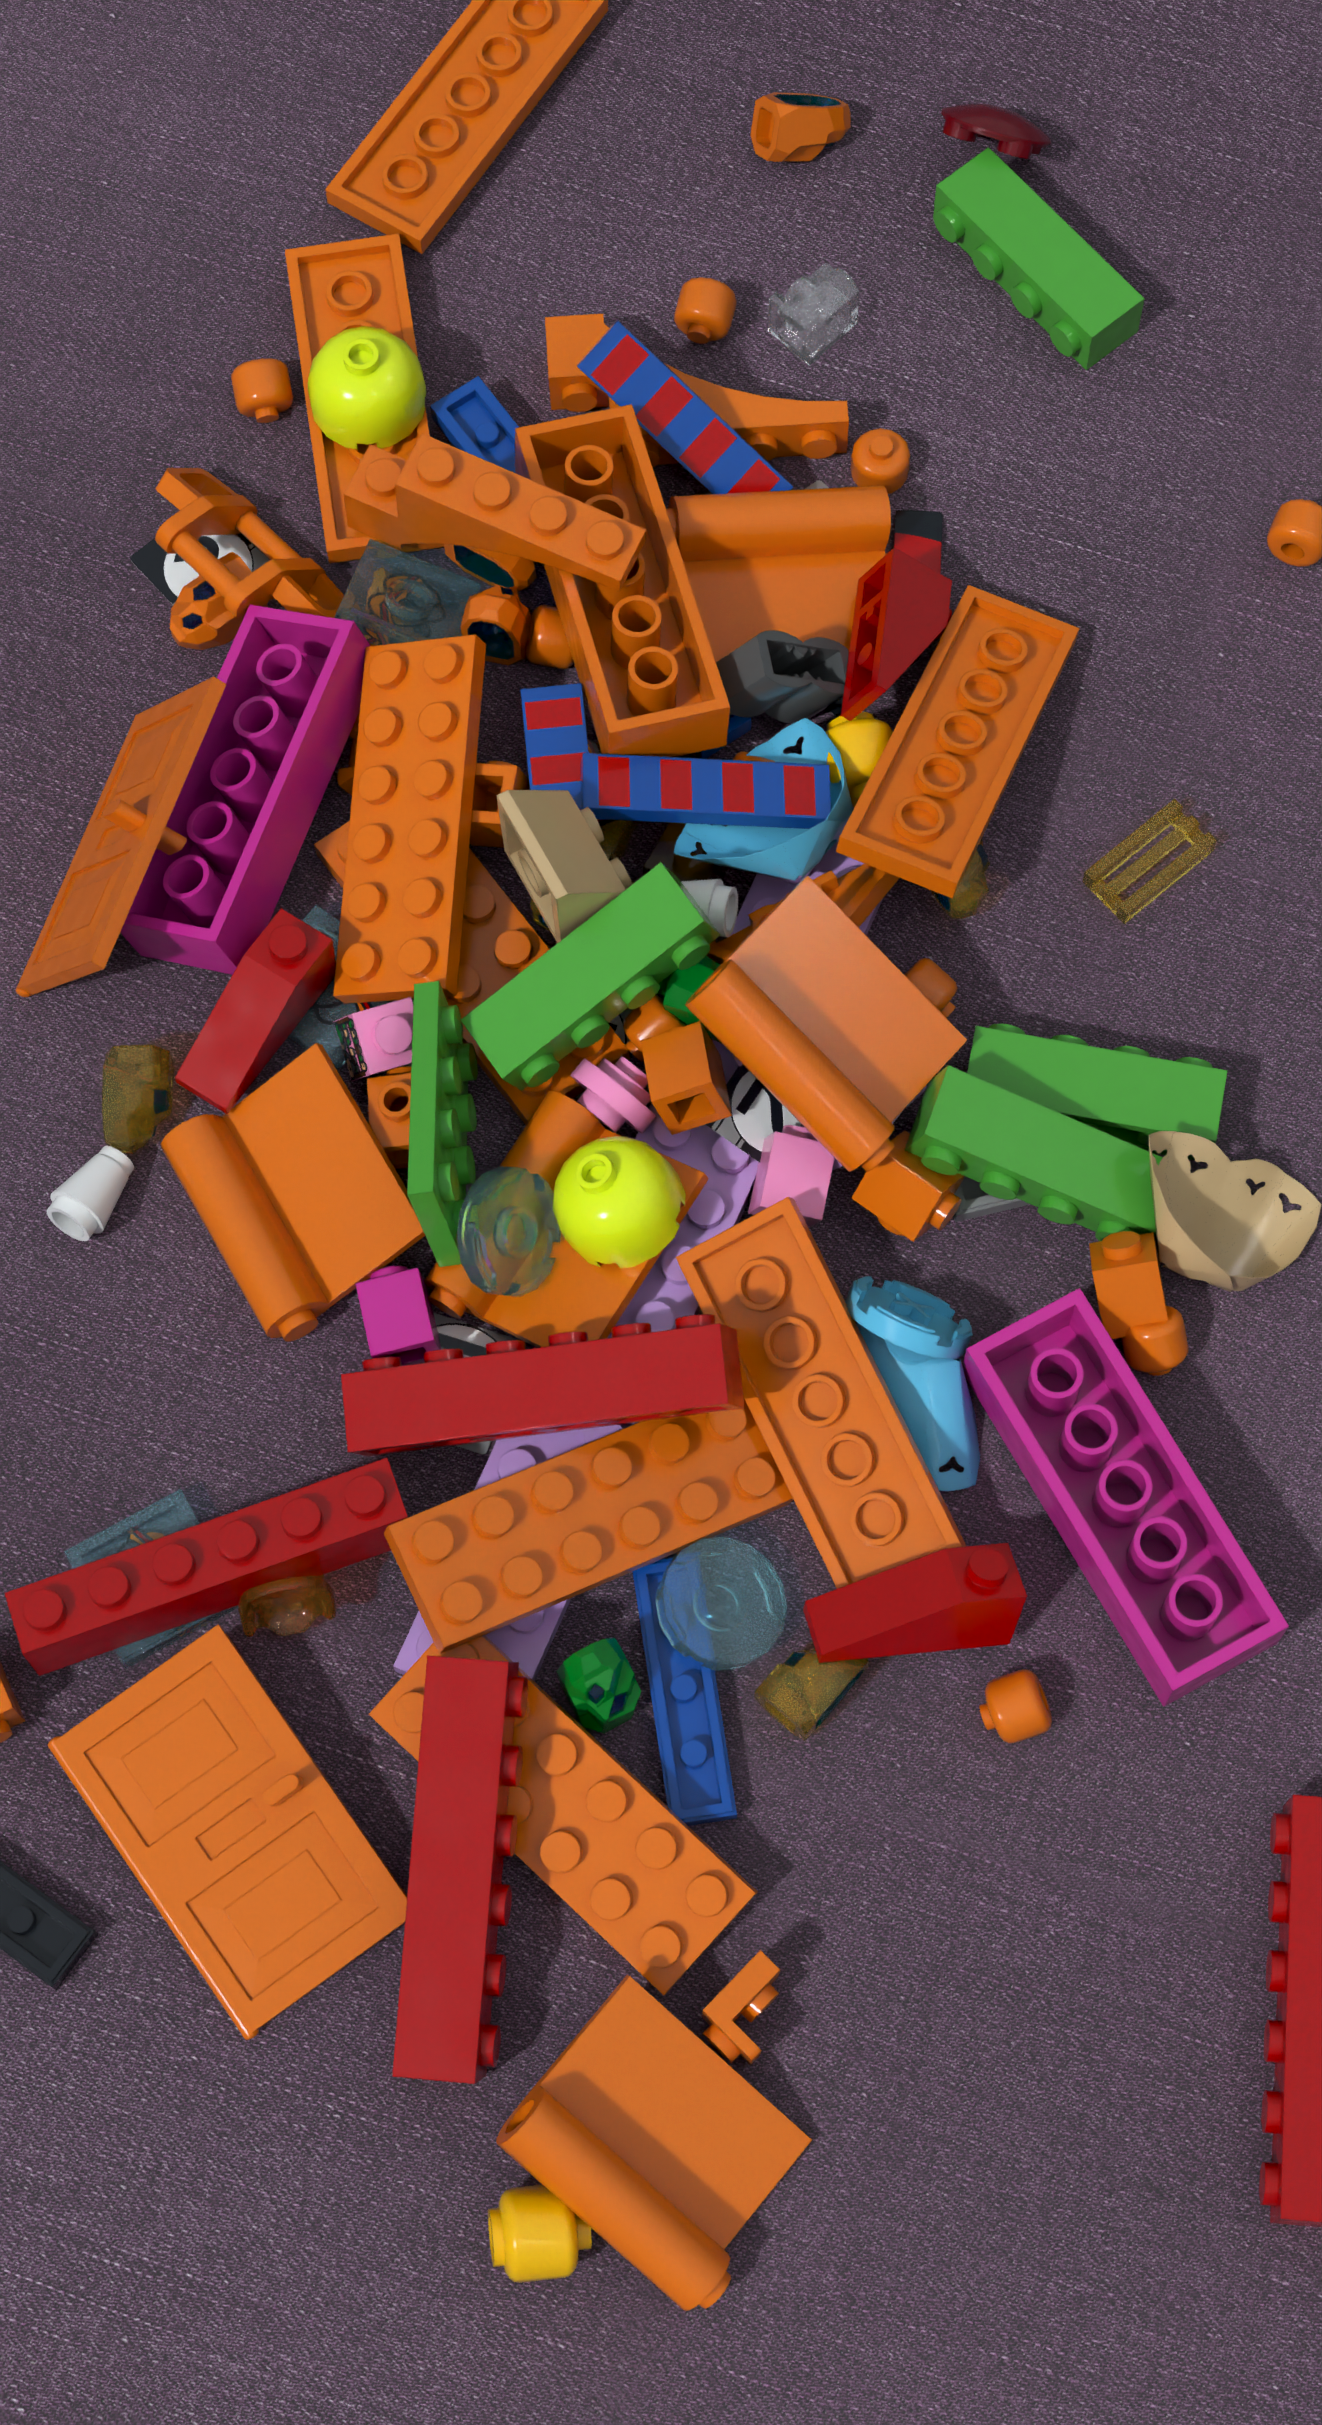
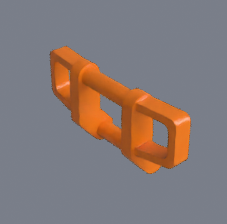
(215, 509)

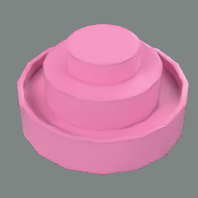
(615, 1093)

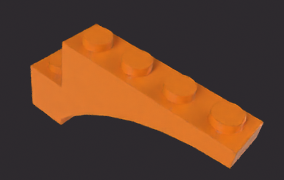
(767, 423)
(469, 502)

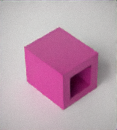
(398, 1314)

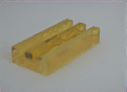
(1184, 829)

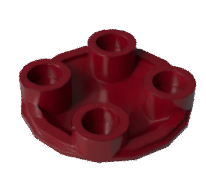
(1015, 133)

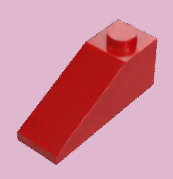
(895, 619)
(258, 1009)
(922, 1606)

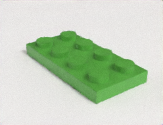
(439, 1119)

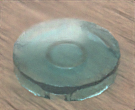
(507, 1231)
(721, 1603)

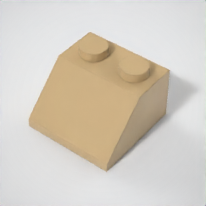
(559, 856)

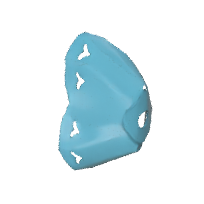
(777, 850)
(934, 1406)

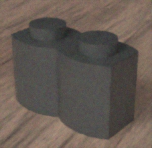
(784, 676)

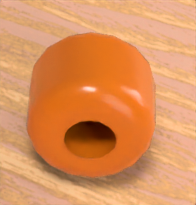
(705, 309)
(262, 389)
(880, 459)
(1297, 533)
(547, 639)
(933, 984)
(647, 1022)
(1157, 1345)
(1016, 1706)

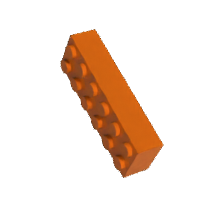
(640, 648)

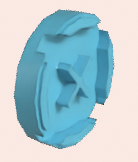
(908, 1318)

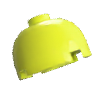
(366, 388)
(617, 1201)

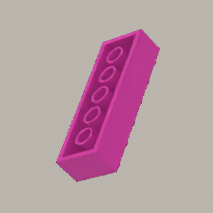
(251, 788)
(1123, 1497)

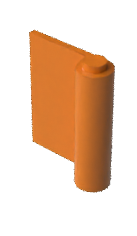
(779, 559)
(827, 1025)
(295, 1193)
(575, 1292)
(653, 2143)

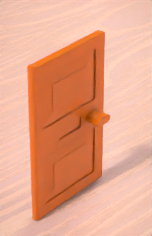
(121, 839)
(232, 1830)

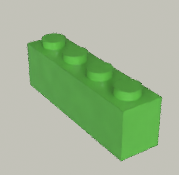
(1037, 259)
(591, 978)
(1104, 1088)
(1033, 1155)

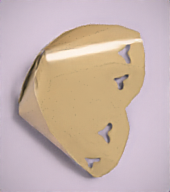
(1211, 1221)

